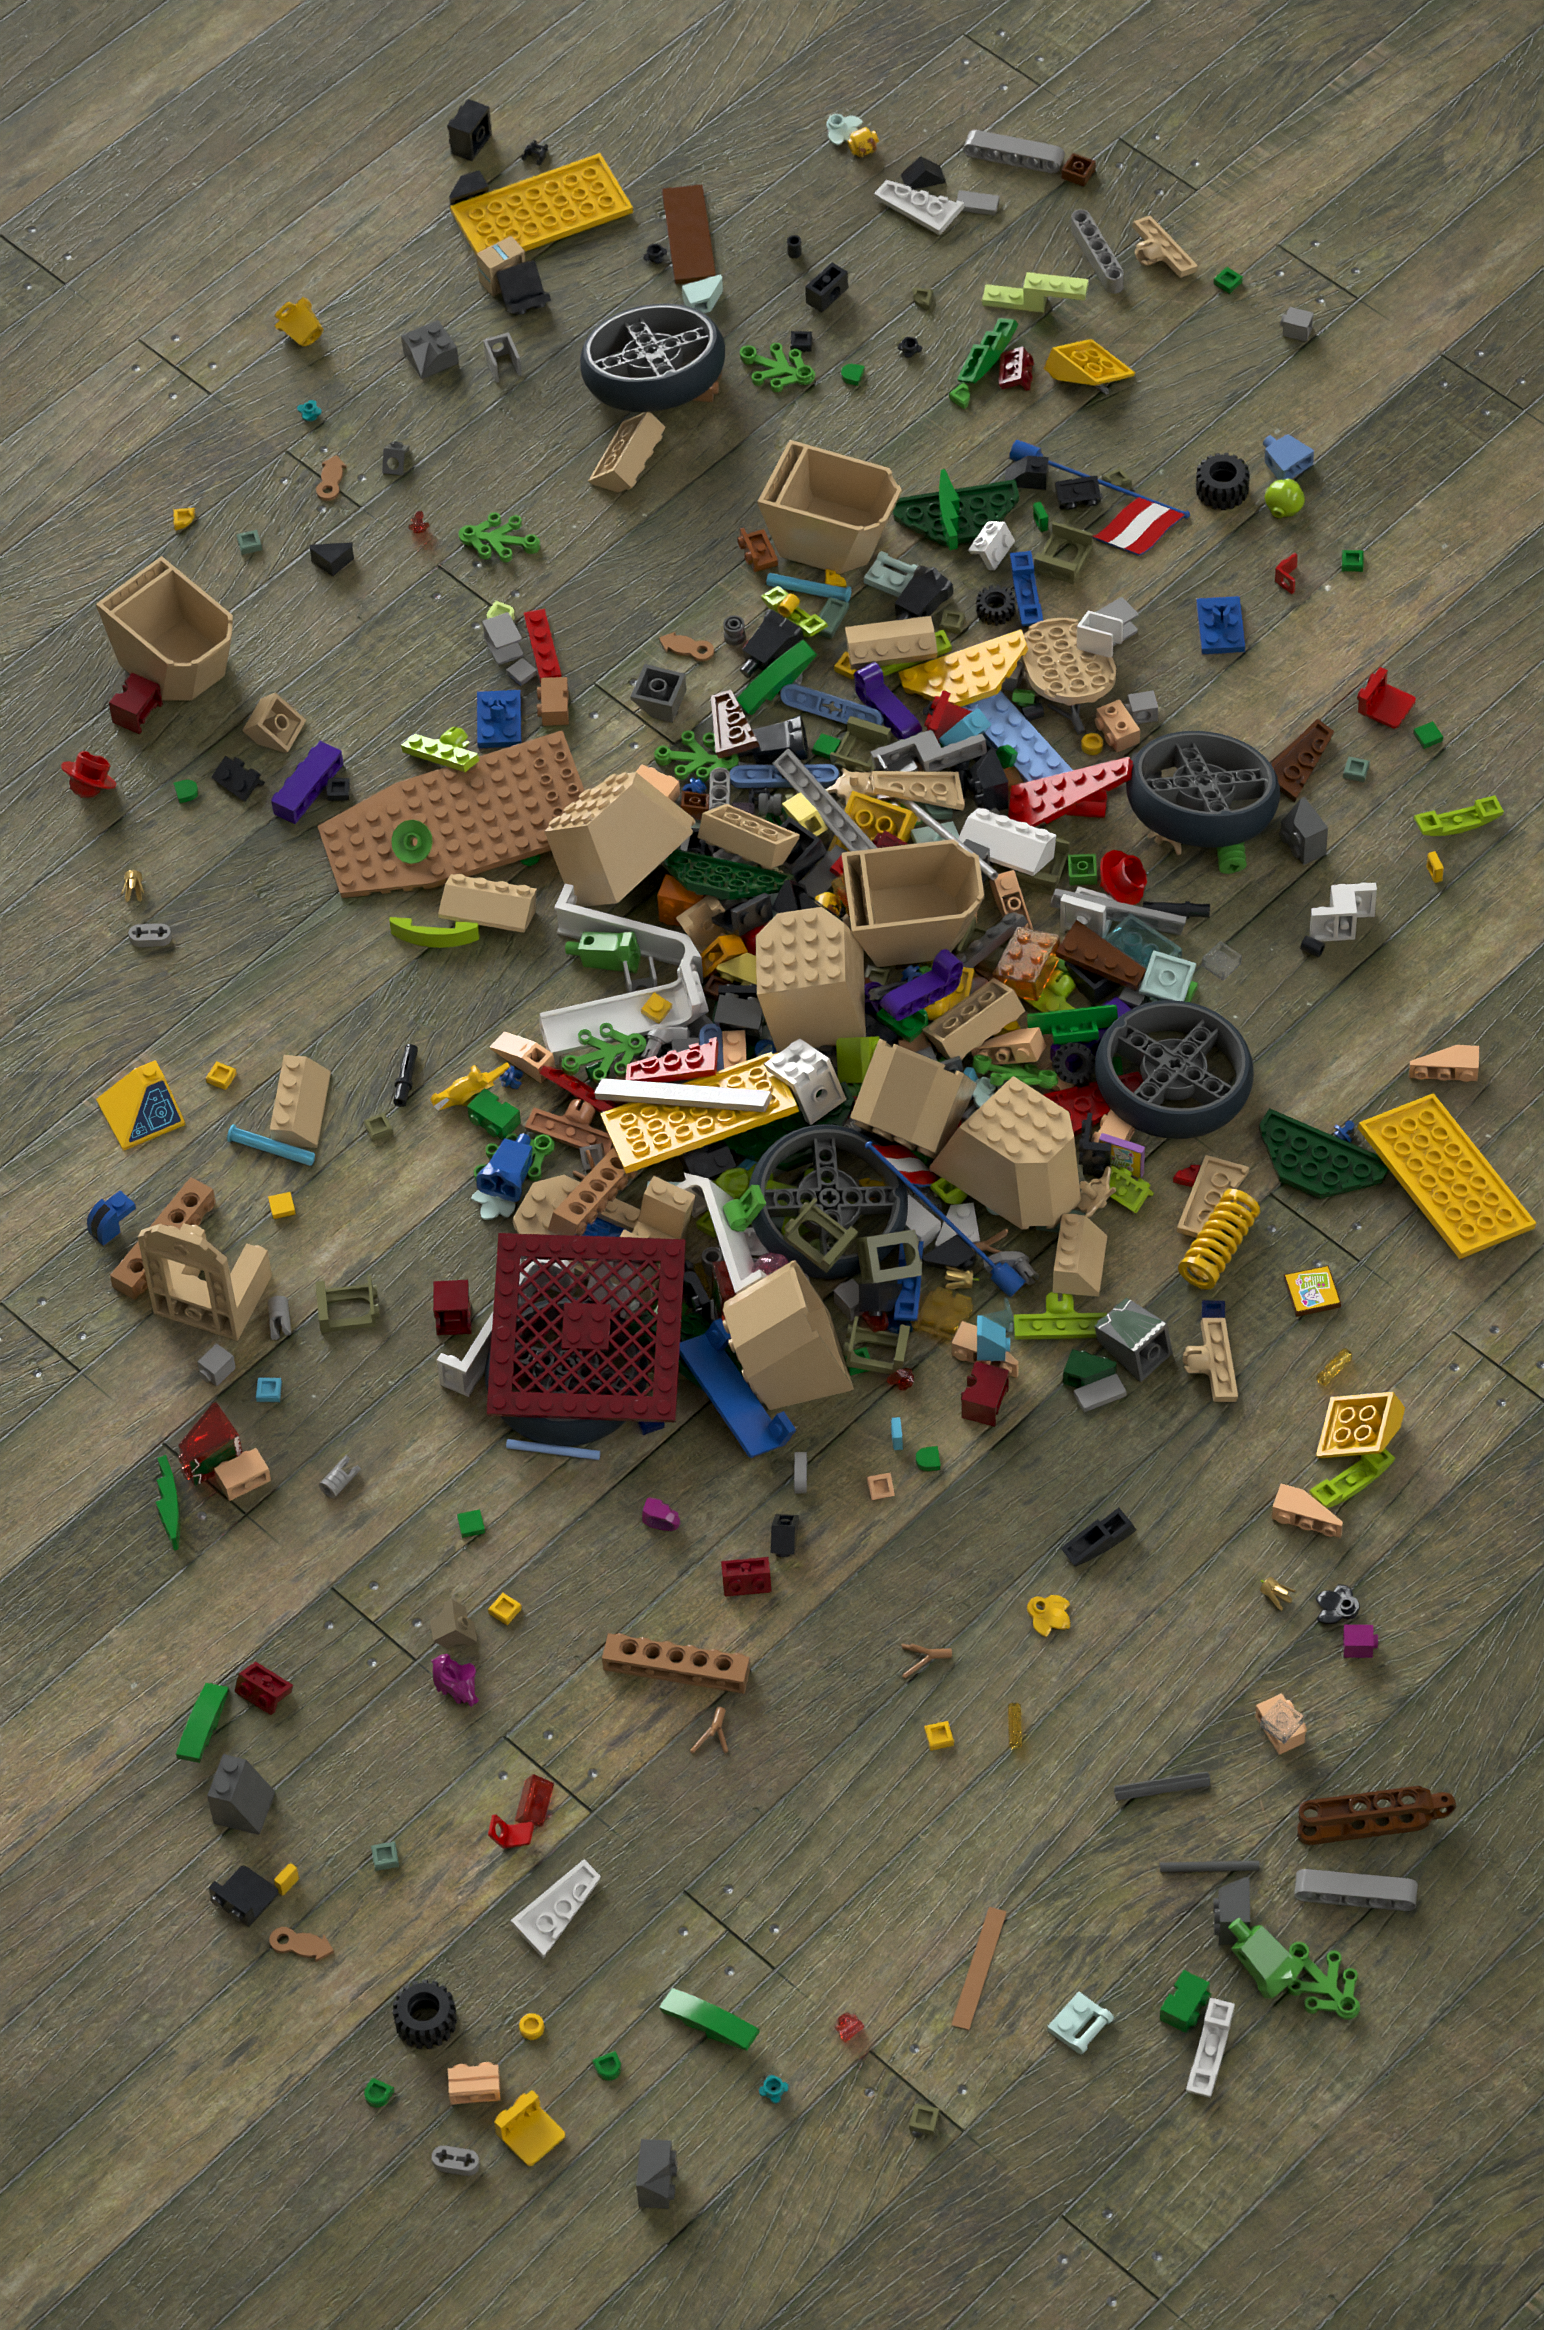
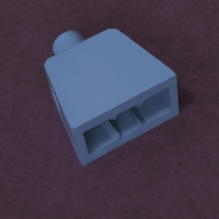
(1287, 456)

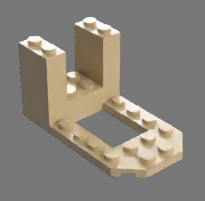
(663, 1214)
(217, 1305)

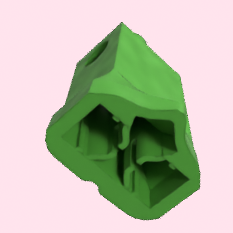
(607, 950)
(1265, 1958)

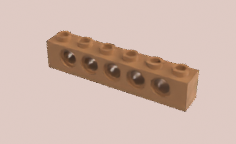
(590, 1196)
(178, 1210)
(684, 1672)

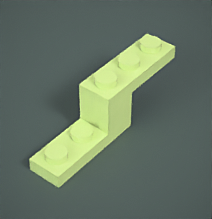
(1035, 292)

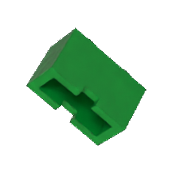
(492, 1115)
(1184, 2006)

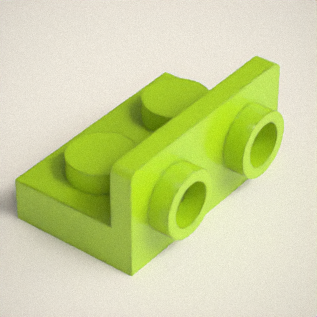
(1128, 1190)

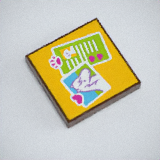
(1312, 1291)

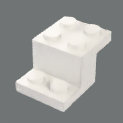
(1346, 905)

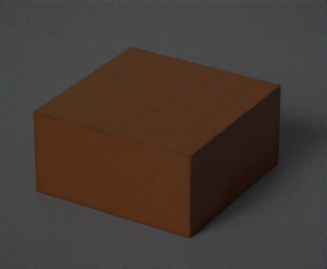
(1078, 169)
(694, 803)

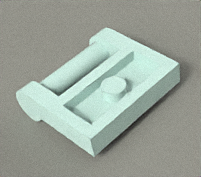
(887, 579)
(1074, 2018)

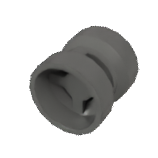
(734, 630)
(770, 804)

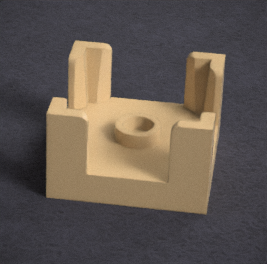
(698, 922)

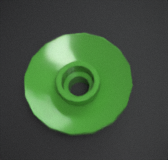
(403, 841)

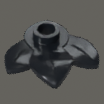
(1335, 1605)

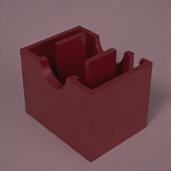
(135, 703)
(452, 1307)
(985, 1393)

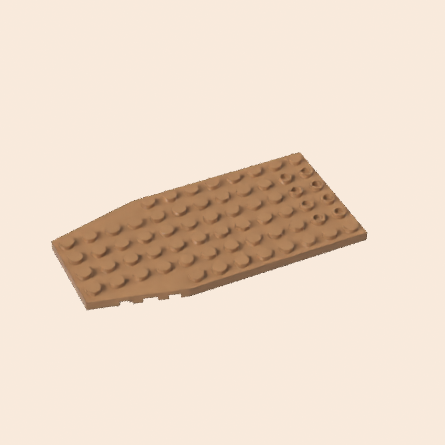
(474, 816)

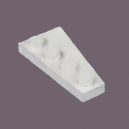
(919, 206)
(552, 1911)

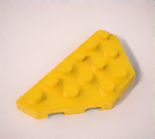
(968, 673)

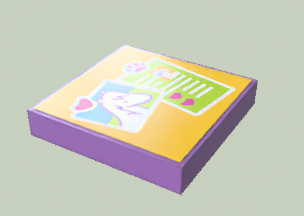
(1125, 1154)

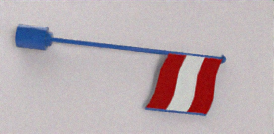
(1136, 526)
(916, 1173)

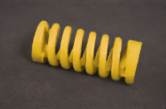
(1210, 1230)

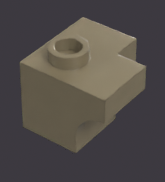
(453, 1626)

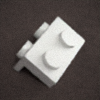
(992, 543)

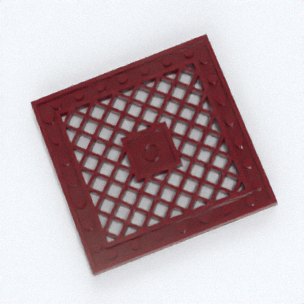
(586, 1327)

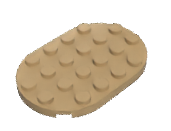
(1060, 669)

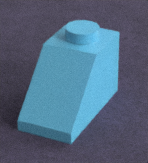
(969, 726)
(991, 1340)

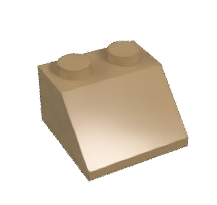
(274, 723)

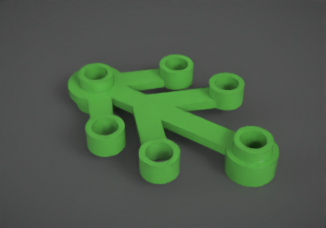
(801, 374)
(473, 534)
(699, 758)
(606, 1052)
(1029, 1075)
(537, 1151)
(1326, 1985)

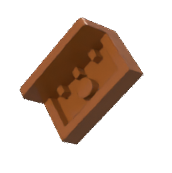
(757, 550)

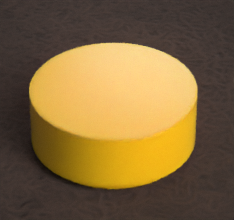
(1092, 744)
(531, 2026)

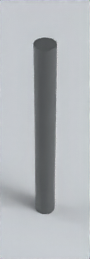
(1209, 1866)

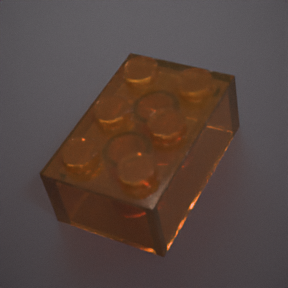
(1028, 962)

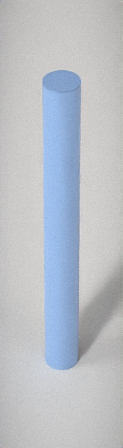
(553, 1449)

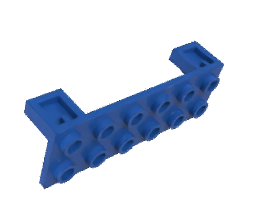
(732, 1394)

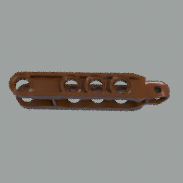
(1337, 1814)

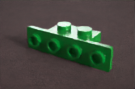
(1074, 1024)

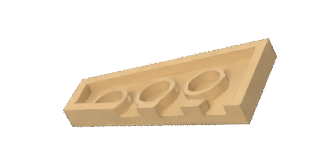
(924, 787)
(1212, 1181)

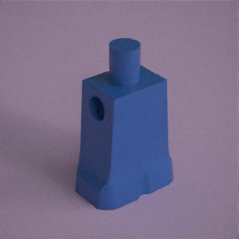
(507, 1169)

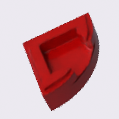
(1187, 1176)

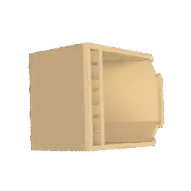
(827, 507)
(168, 631)
(615, 837)
(911, 899)
(810, 979)
(911, 1099)
(1015, 1157)
(786, 1340)

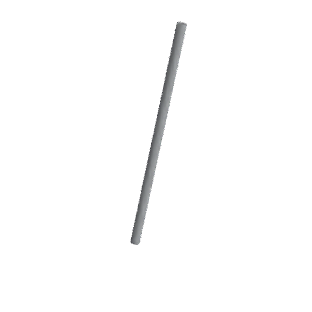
(945, 834)

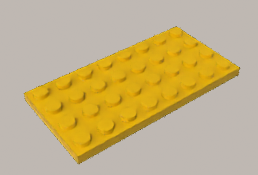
(544, 206)
(656, 1132)
(1446, 1176)

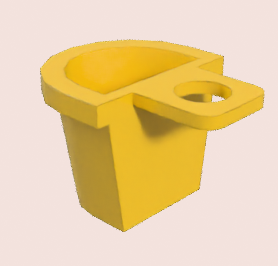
(299, 322)

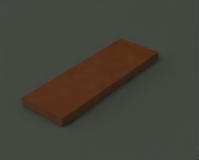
(688, 233)

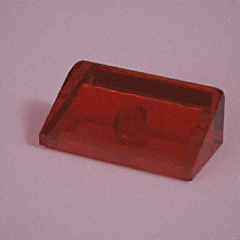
(534, 1800)

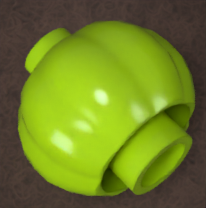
(1284, 498)

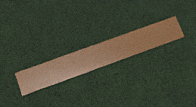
(979, 1968)

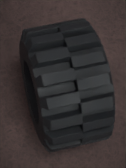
(1224, 468)
(424, 1996)

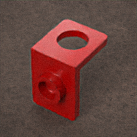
(1282, 571)
(511, 1835)

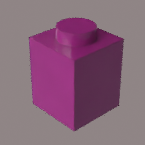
(1359, 1641)

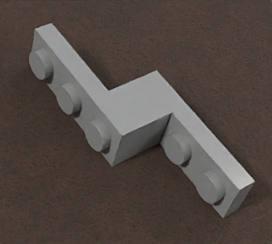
(929, 753)

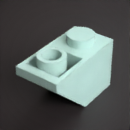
(703, 293)

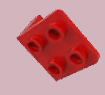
(1384, 701)
(944, 715)

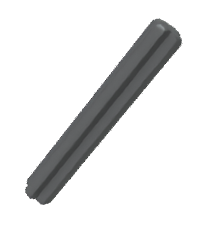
(879, 992)
(1162, 1785)

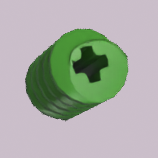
(1231, 858)

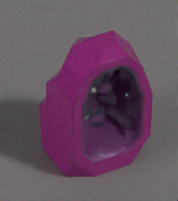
(660, 1515)

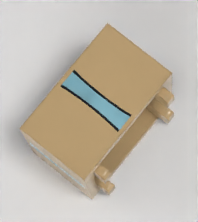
(495, 258)

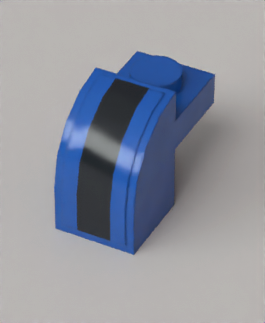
(106, 1215)

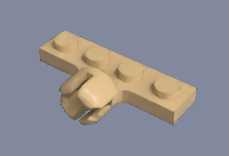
(1161, 247)
(1214, 1360)

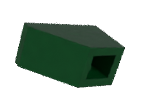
(1086, 1368)

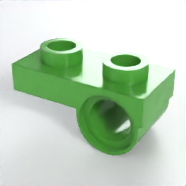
(743, 1211)

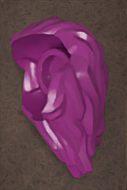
(455, 1679)

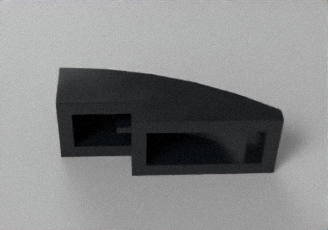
(1099, 1537)

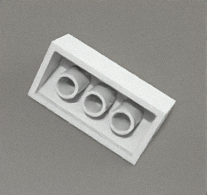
(1010, 841)

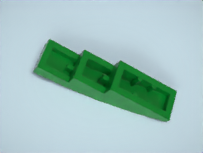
(987, 353)
(948, 510)
(776, 676)
(168, 1506)
(202, 1722)
(710, 2019)

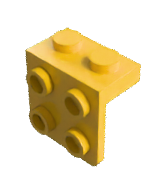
(528, 2129)

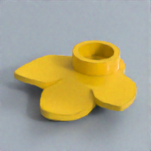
(1051, 1616)

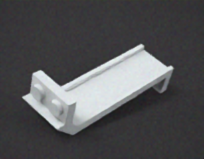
(653, 941)
(624, 1013)
(732, 1242)
(465, 1374)

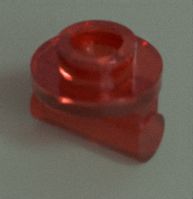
(418, 525)
(876, 1323)
(902, 1377)
(848, 2026)

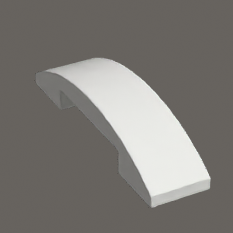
(1210, 2047)

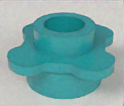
(309, 410)
(770, 2082)

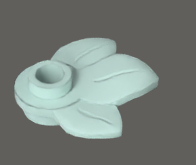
(841, 127)
(983, 1091)
(493, 1206)

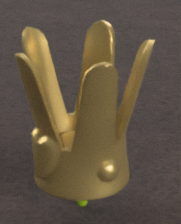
(133, 880)
(964, 1277)
(1272, 1588)

